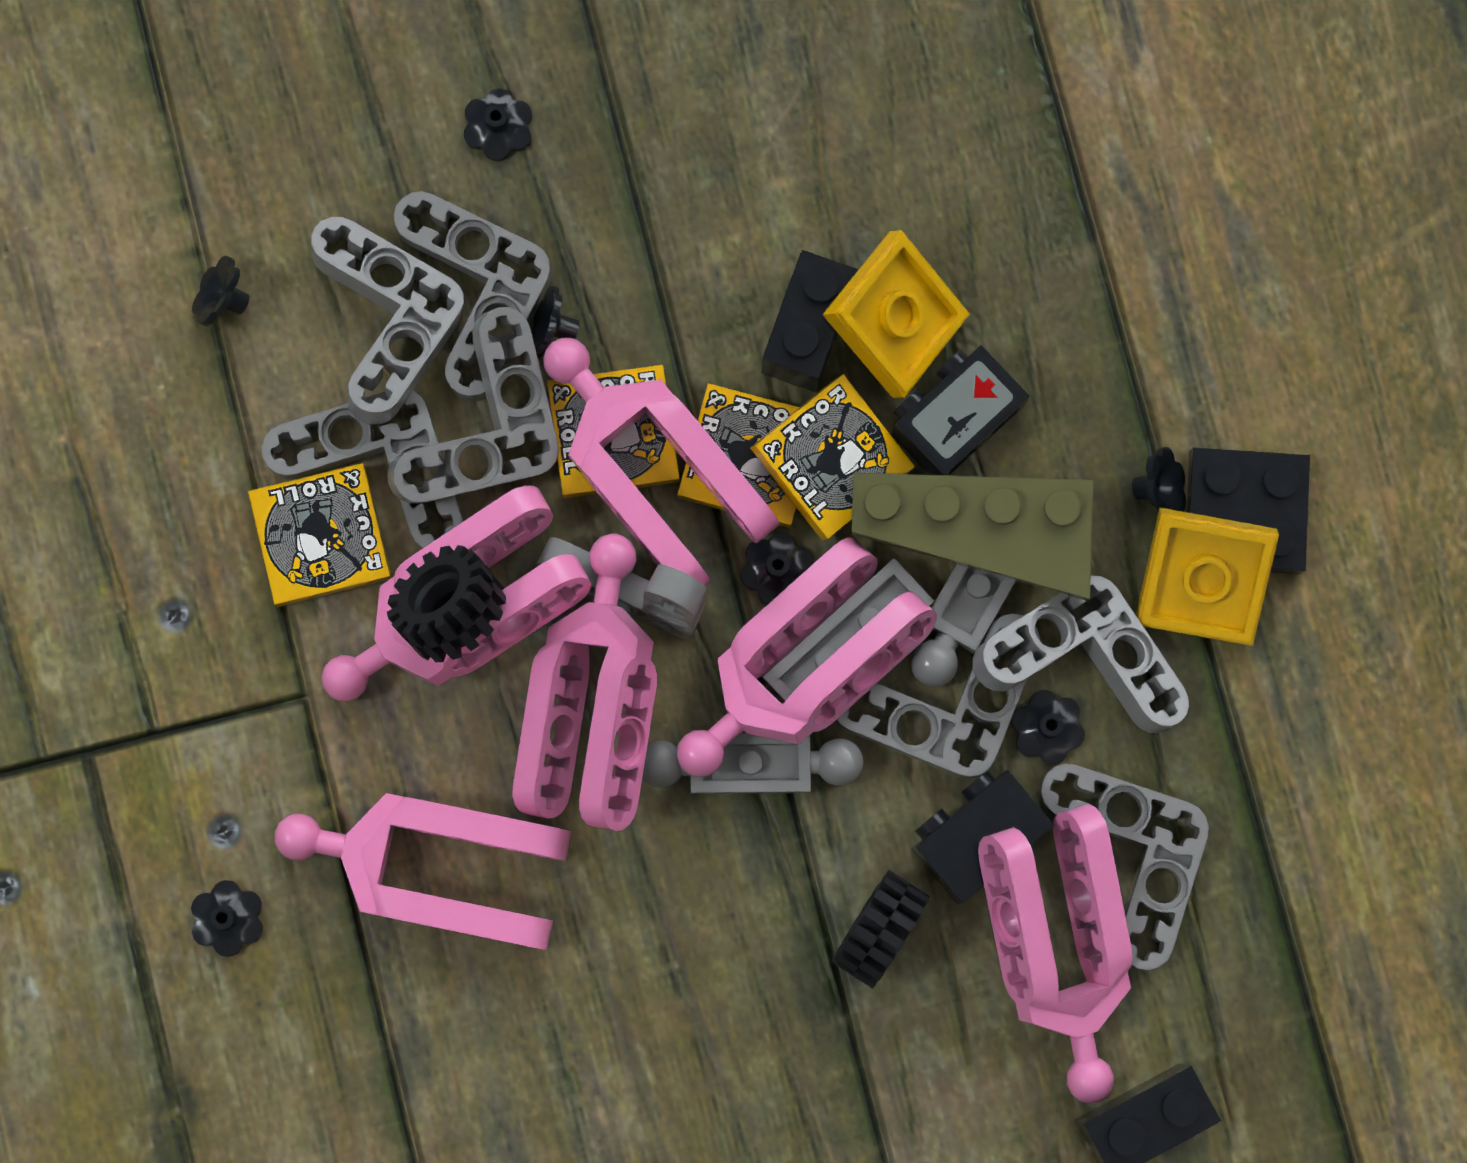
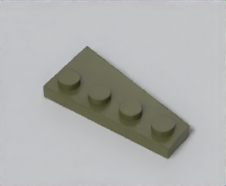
(992, 524)

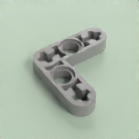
(500, 287)
(409, 317)
(508, 422)
(393, 444)
(667, 601)
(1097, 635)
(944, 726)
(1156, 854)

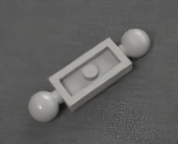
(963, 618)
(759, 766)

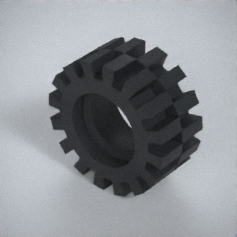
(446, 603)
(880, 929)

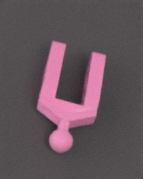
(615, 409)
(529, 600)
(626, 661)
(833, 684)
(366, 853)
(1097, 929)

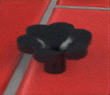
(500, 136)
(219, 292)
(550, 322)
(1163, 482)
(760, 574)
(1033, 735)
(242, 922)

